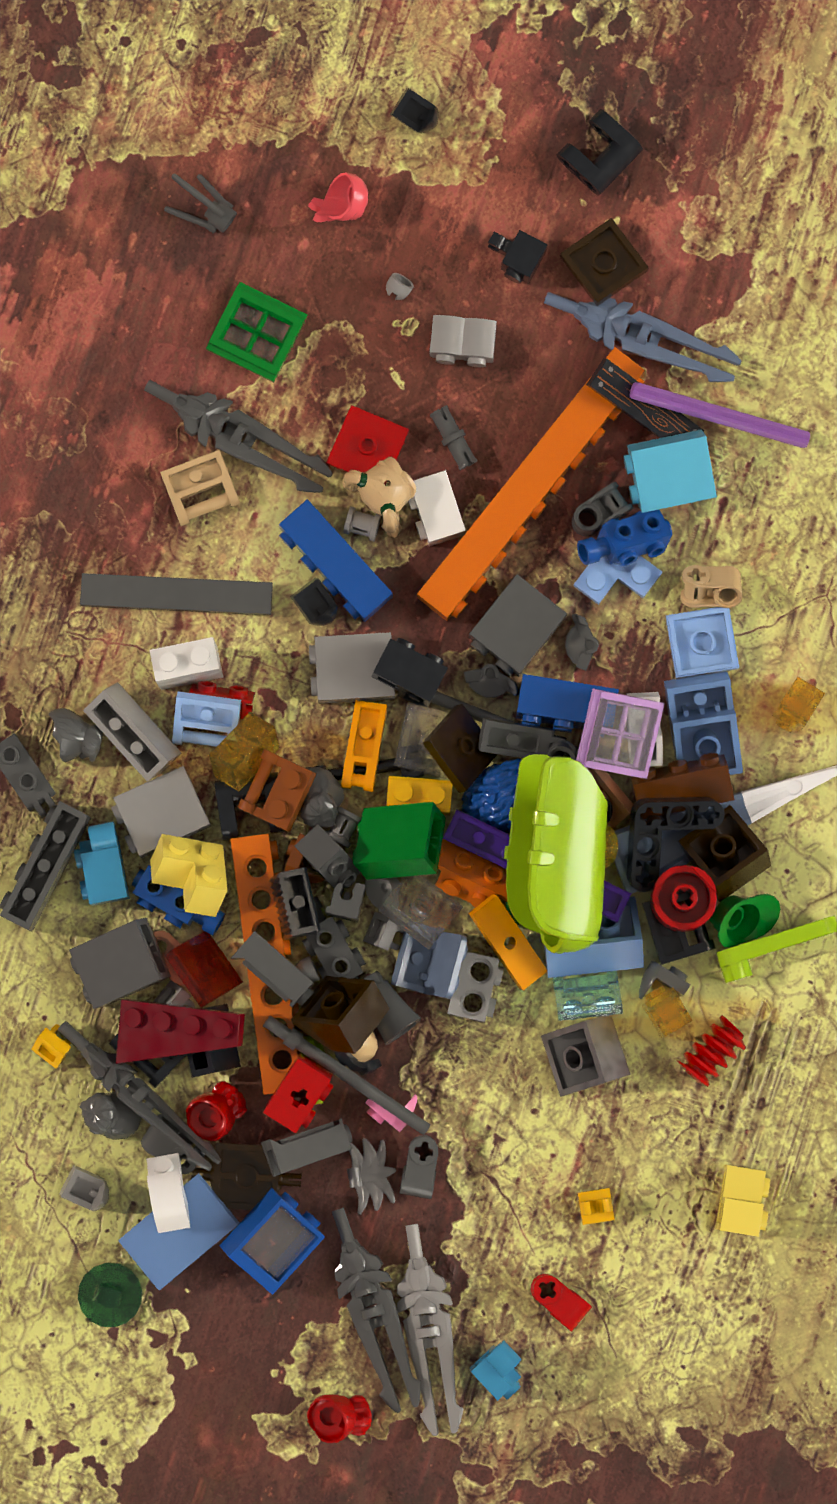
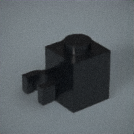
(521, 255)

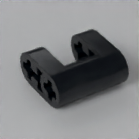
(610, 163)
(229, 799)

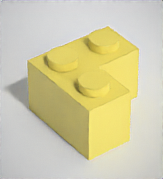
(195, 868)
(741, 1200)

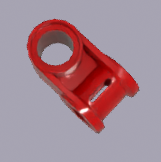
(563, 1304)

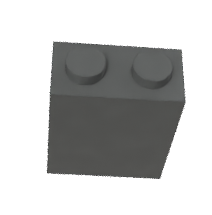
(516, 626)
(119, 963)

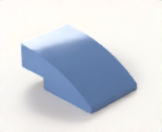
(703, 718)
(169, 1253)

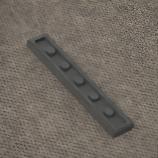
(176, 594)

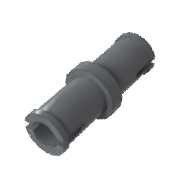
(453, 437)

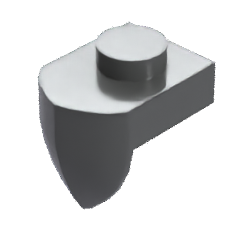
(669, 978)

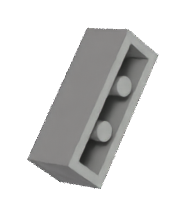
(132, 731)

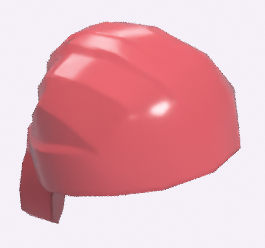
(343, 201)

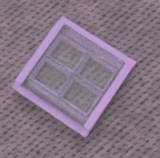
(619, 733)

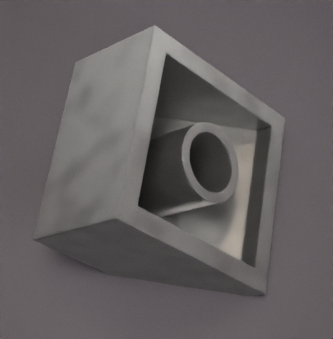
(585, 1055)

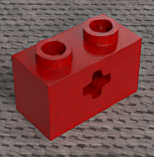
(283, 1105)

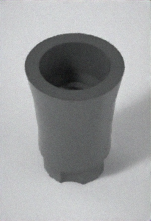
(399, 1017)

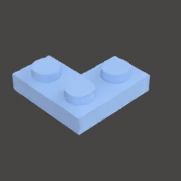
(601, 576)

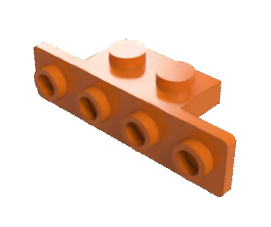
(469, 875)

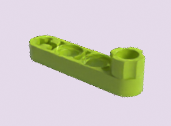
(735, 961)

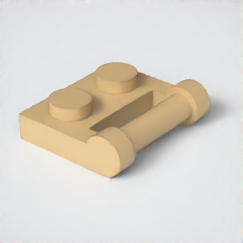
(195, 478)

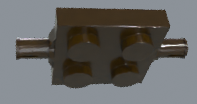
(243, 1176)

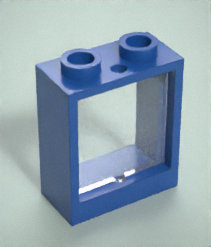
(273, 1240)

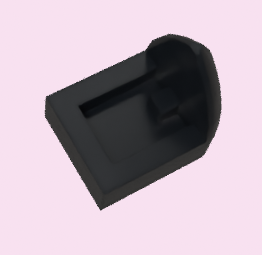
(415, 112)
(315, 603)

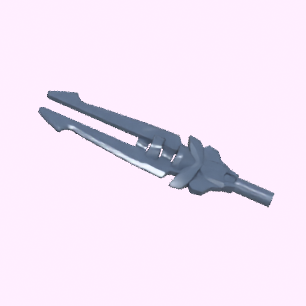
(611, 321)

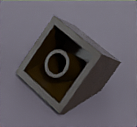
(727, 853)
(342, 1013)

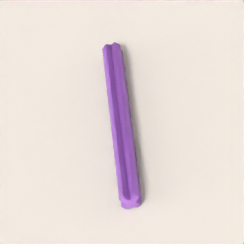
(719, 415)

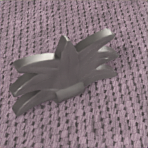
(370, 1174)

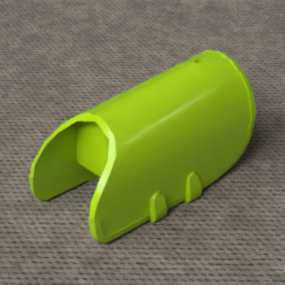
(557, 852)

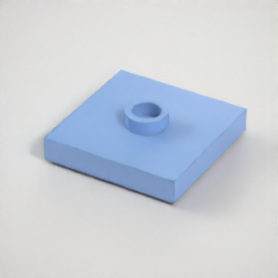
(702, 642)

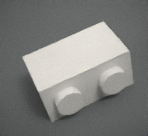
(437, 509)

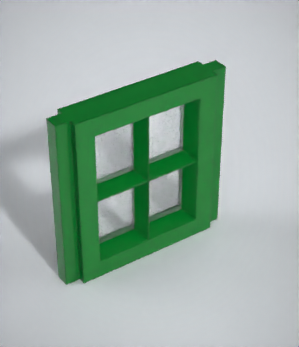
(256, 332)

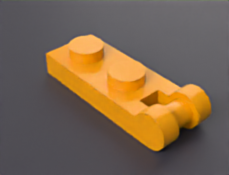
(364, 744)

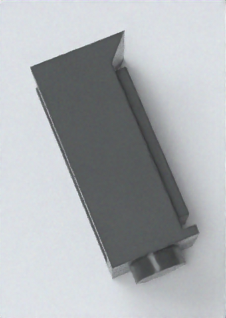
(274, 970)
(307, 1147)

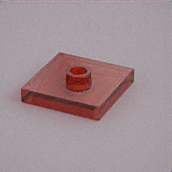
(203, 968)

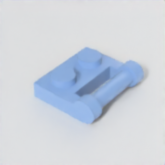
(204, 713)

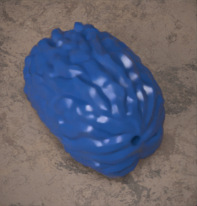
(493, 795)

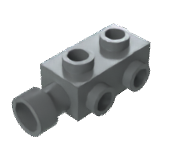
(334, 951)

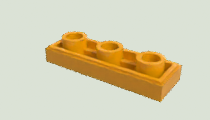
(518, 954)

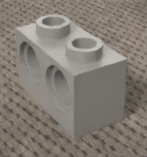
(469, 985)

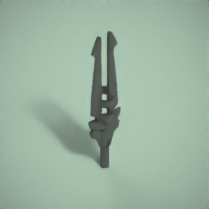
(205, 418)
(116, 1076)
(361, 1275)

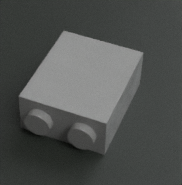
(346, 668)
(160, 807)

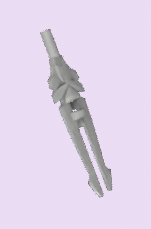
(423, 1294)

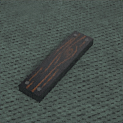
(615, 387)

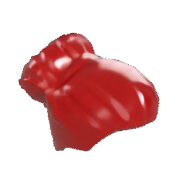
(215, 1112)
(337, 1416)

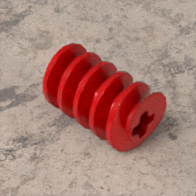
(713, 1051)

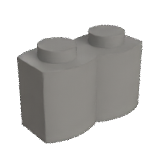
(463, 339)

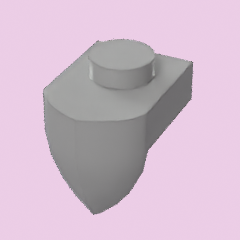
(85, 1189)

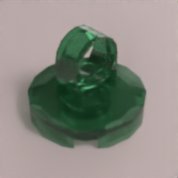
(110, 1294)

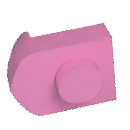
(381, 1114)

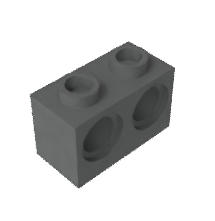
(327, 858)

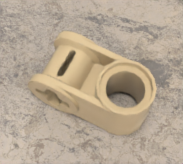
(714, 586)

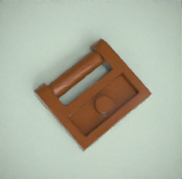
(286, 794)

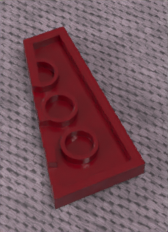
(168, 1030)

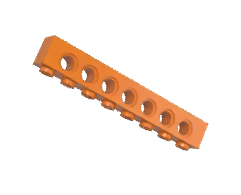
(244, 852)

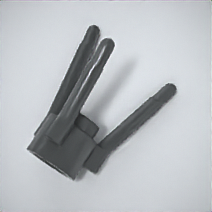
(219, 212)

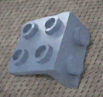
(430, 970)

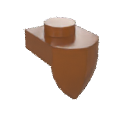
(297, 860)

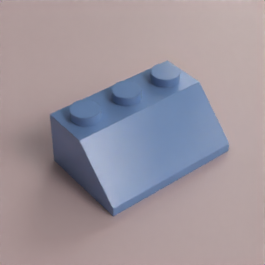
(616, 949)

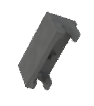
(347, 908)

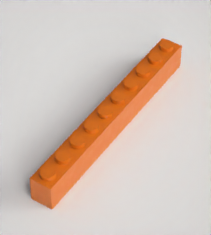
(522, 497)

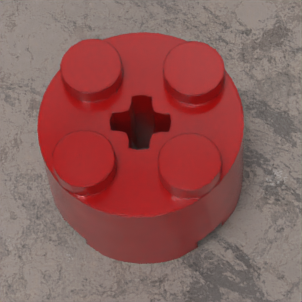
(702, 898)

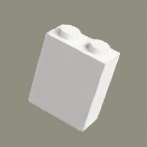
(186, 663)

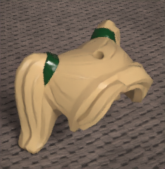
(380, 498)

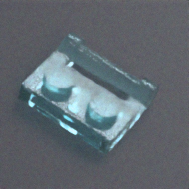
(587, 996)

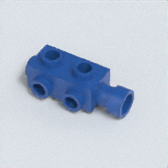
(646, 534)
(166, 899)

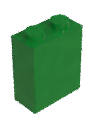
(399, 840)

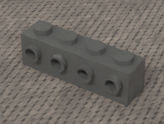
(45, 866)

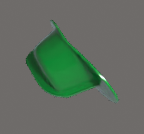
(744, 919)

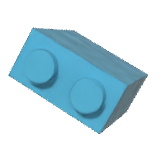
(670, 471)

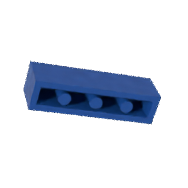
(335, 560)

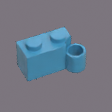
(102, 866)
(498, 1371)

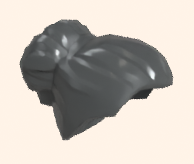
(75, 735)
(322, 799)
(109, 1116)

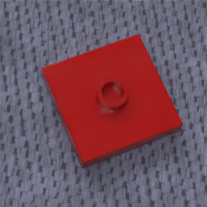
(365, 441)

